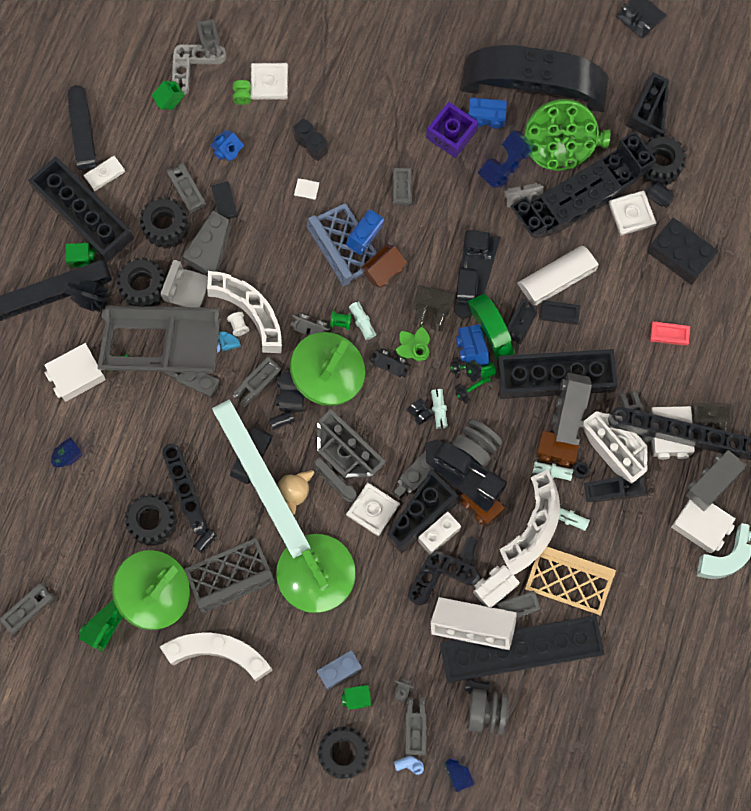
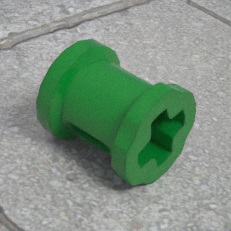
(341, 320)

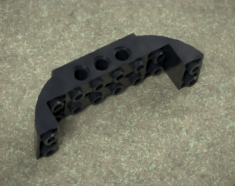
(586, 189)

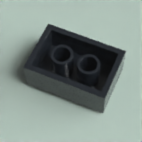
(682, 251)

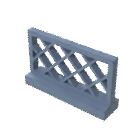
(328, 247)

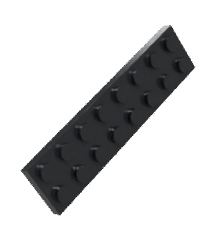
(529, 649)

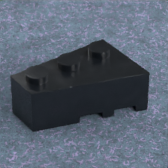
(650, 108)

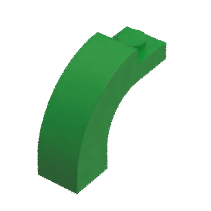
(493, 325)

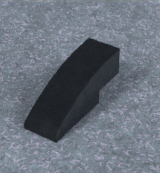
(615, 489)

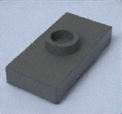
(402, 186)
(521, 604)

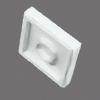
(269, 80)
(632, 213)
(373, 509)

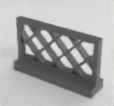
(233, 591)

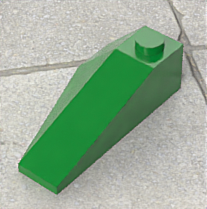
(101, 627)

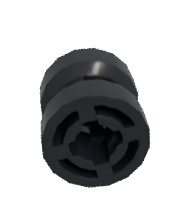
(419, 411)

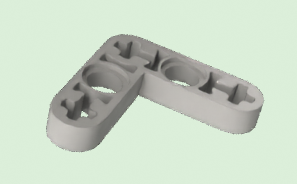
(186, 60)

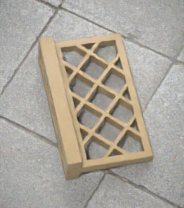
(576, 563)

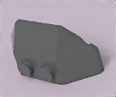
(345, 448)

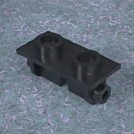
(397, 364)

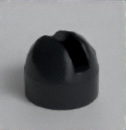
(581, 468)

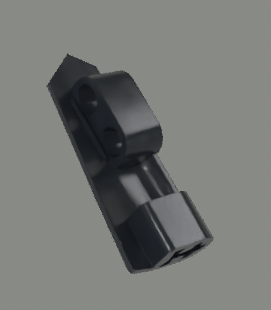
(475, 269)
(466, 475)

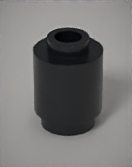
(660, 194)

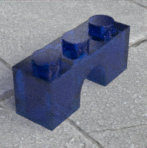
(518, 149)

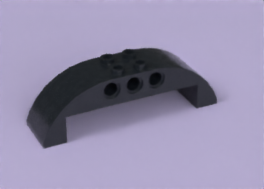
(536, 72)

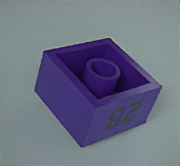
(452, 129)

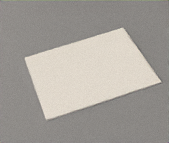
(306, 188)

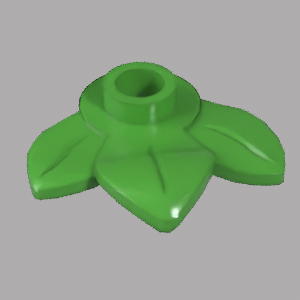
(412, 343)

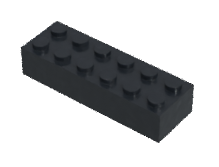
(81, 209)
(542, 373)

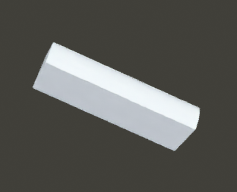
(558, 275)
(473, 623)

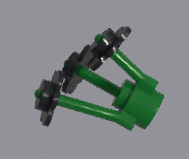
(475, 372)

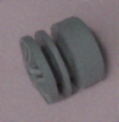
(478, 442)
(487, 711)

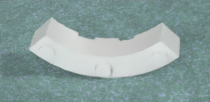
(252, 302)
(540, 528)
(216, 645)

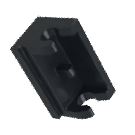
(521, 321)

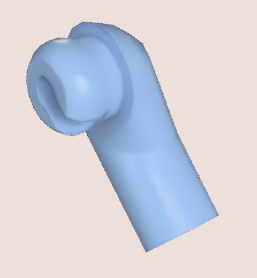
(411, 763)

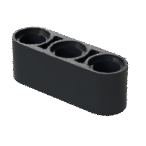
(261, 441)

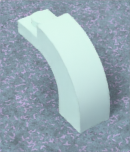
(719, 567)

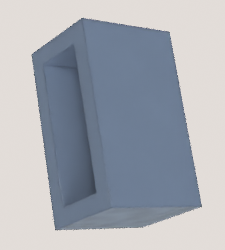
(339, 670)

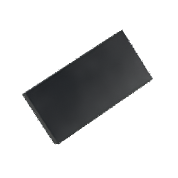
(224, 200)
(560, 312)

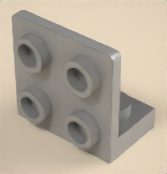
(184, 286)

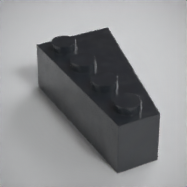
(425, 508)

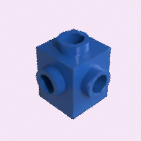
(226, 146)

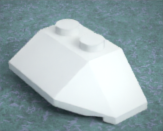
(619, 448)

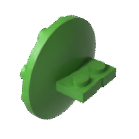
(562, 134)
(327, 369)
(317, 577)
(151, 590)

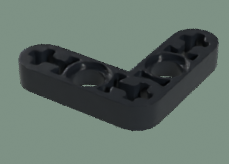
(436, 570)

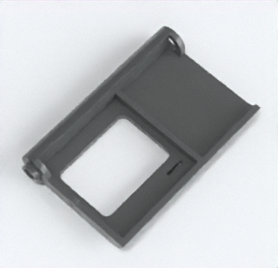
(188, 342)

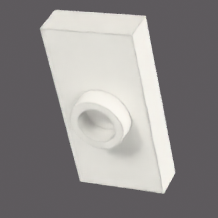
(104, 173)

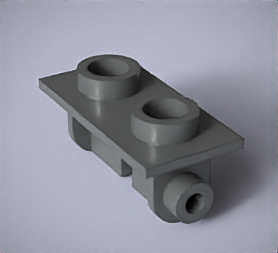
(303, 323)
(403, 689)

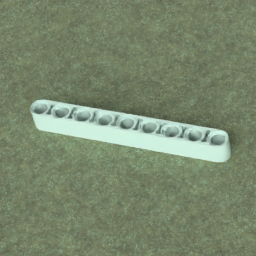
(261, 478)

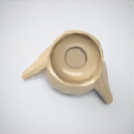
(295, 488)

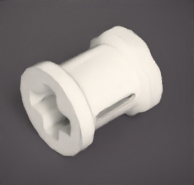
(238, 323)

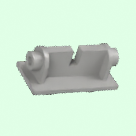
(530, 191)

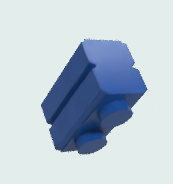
(488, 112)
(365, 232)
(472, 345)

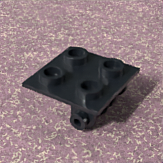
(640, 16)

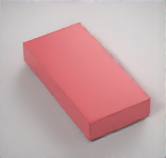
(670, 333)

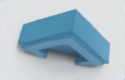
(228, 341)

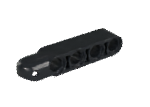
(81, 128)
(195, 517)

